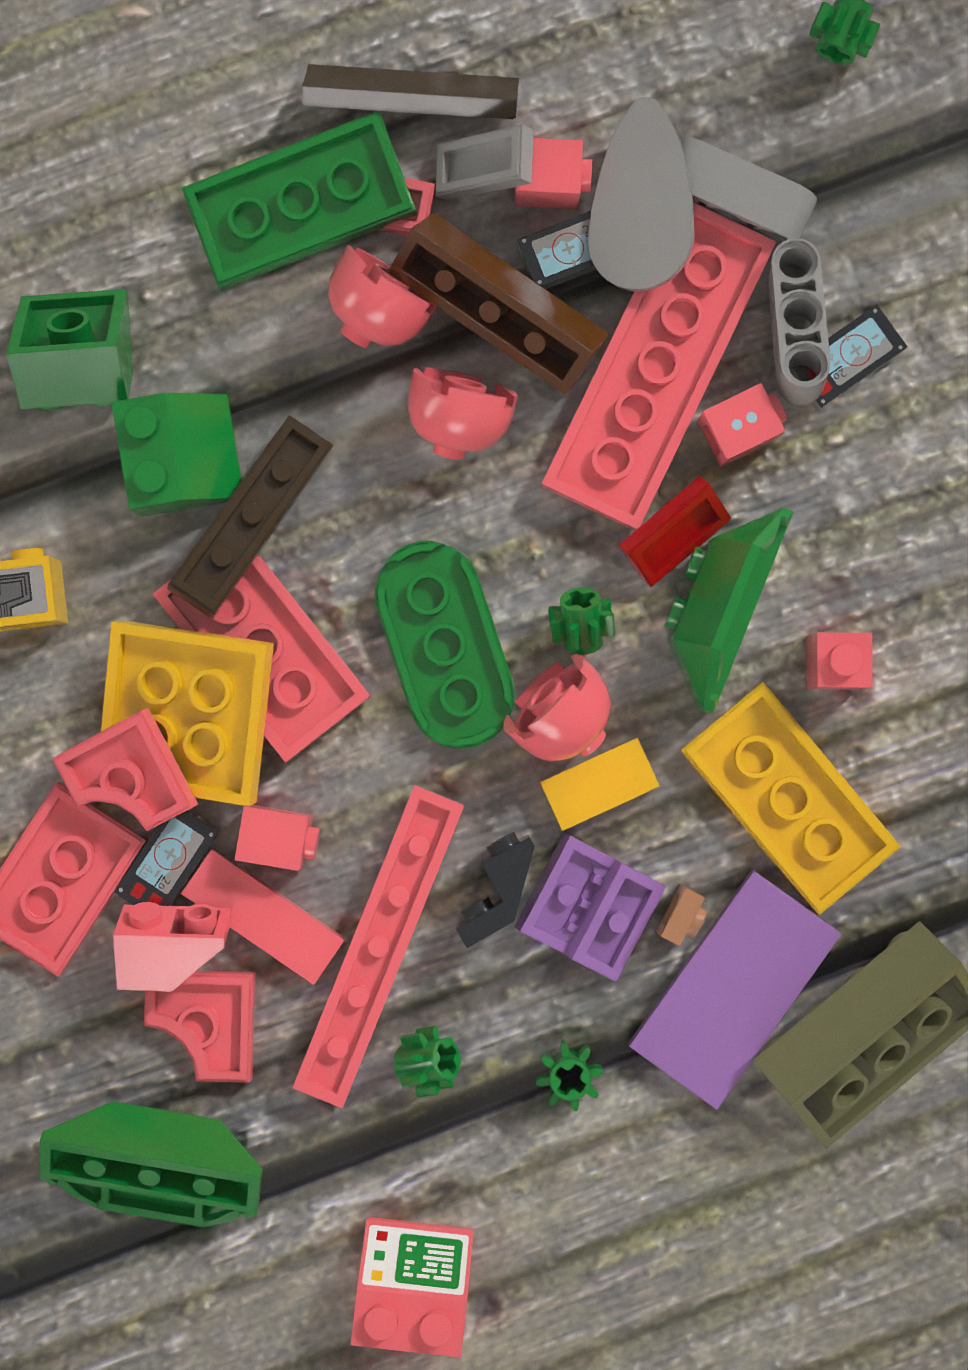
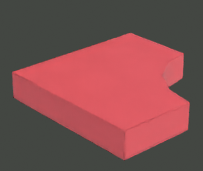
(130, 769)
(212, 1020)

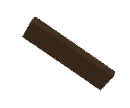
(410, 91)
(250, 517)

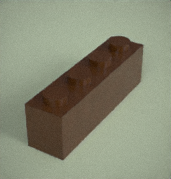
(498, 302)

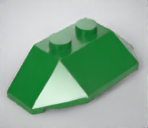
(721, 603)
(152, 1165)

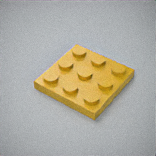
(203, 696)

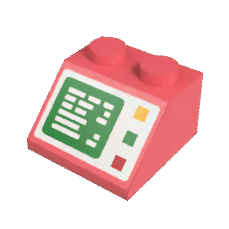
(412, 1287)

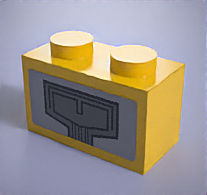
(31, 591)

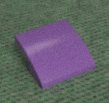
(590, 907)

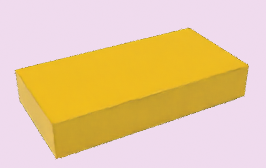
(599, 784)

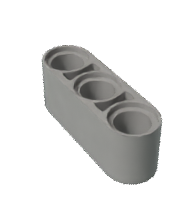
(746, 192)
(798, 297)

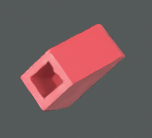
(166, 944)

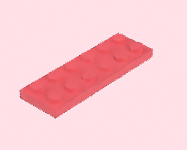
(657, 374)

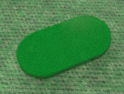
(444, 644)

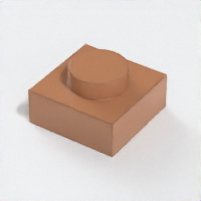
(682, 916)

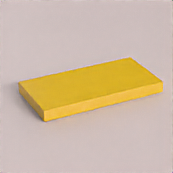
(790, 798)

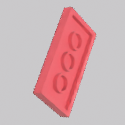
(308, 678)

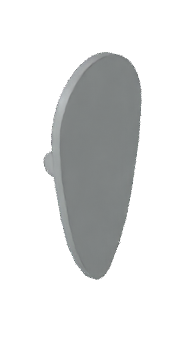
(642, 203)

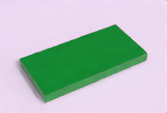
(299, 200)

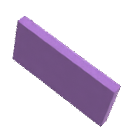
(734, 989)

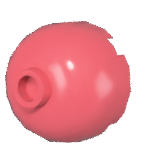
(375, 302)
(458, 411)
(562, 712)

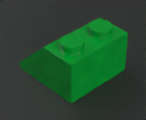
(71, 349)
(176, 451)

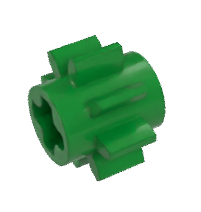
(844, 30)
(581, 621)
(427, 1061)
(571, 1090)

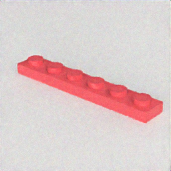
(378, 946)

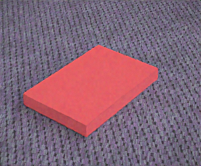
(62, 878)

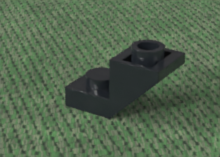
(508, 871)

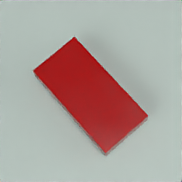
(675, 531)

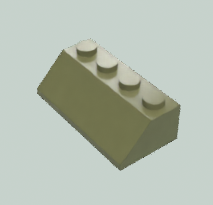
(870, 1034)

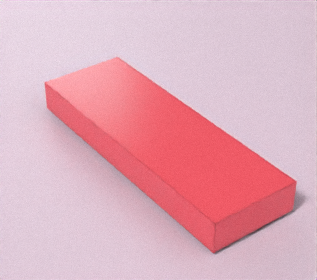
(265, 916)

